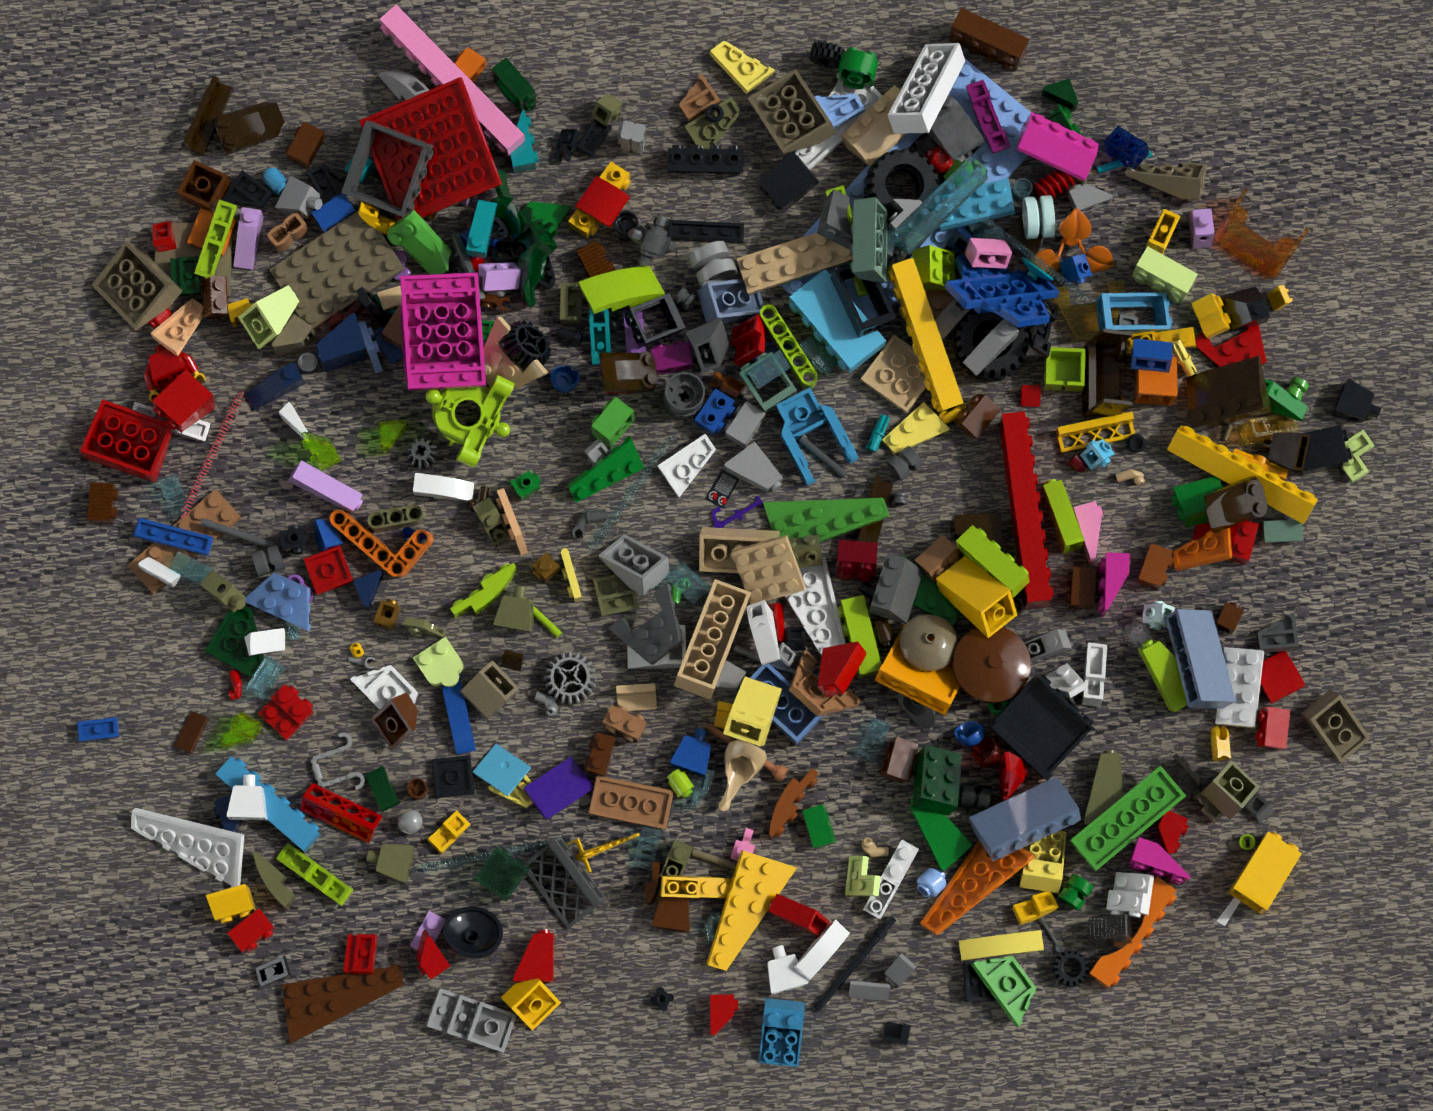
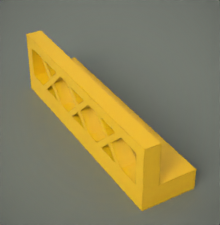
(1094, 425)

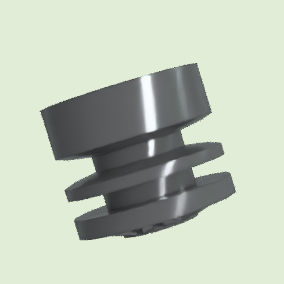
(682, 385)

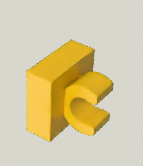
(1279, 298)

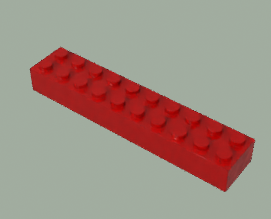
(1024, 508)

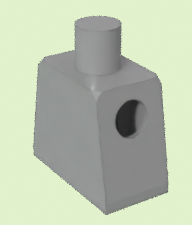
(298, 198)

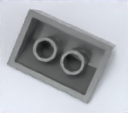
(896, 589)

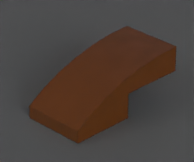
(652, 888)

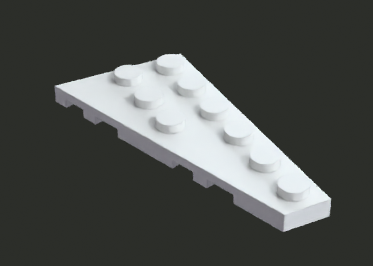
(198, 844)

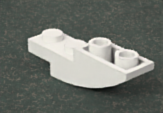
(891, 878)

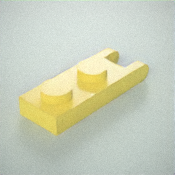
(568, 573)

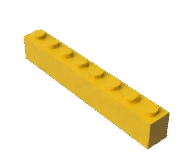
(924, 334)
(1234, 467)

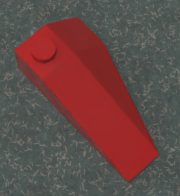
(1011, 774)

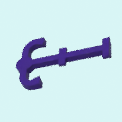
(719, 524)

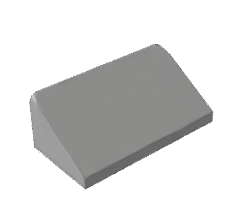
(869, 990)

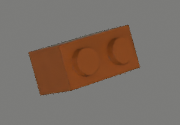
(1155, 566)

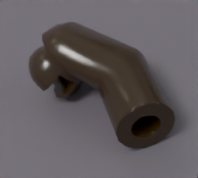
(483, 494)

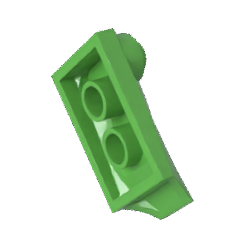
(420, 243)

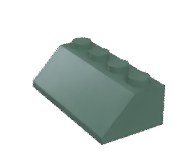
(869, 240)

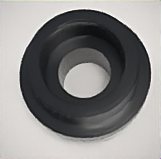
(716, 108)

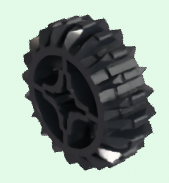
(526, 344)

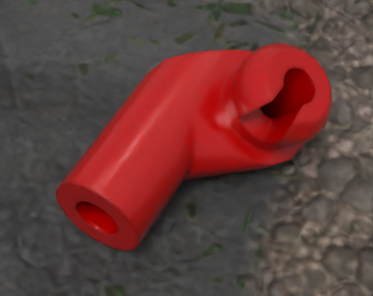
(236, 681)

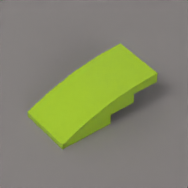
(621, 288)

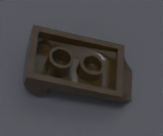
(248, 126)
(628, 372)
(1235, 504)

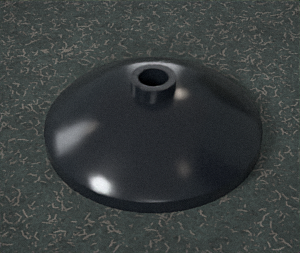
(472, 924)

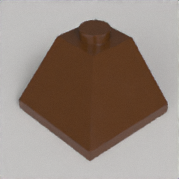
(396, 720)

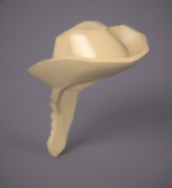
(741, 763)

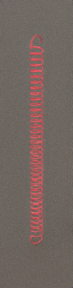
(182, 517)

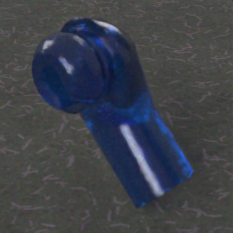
(408, 532)

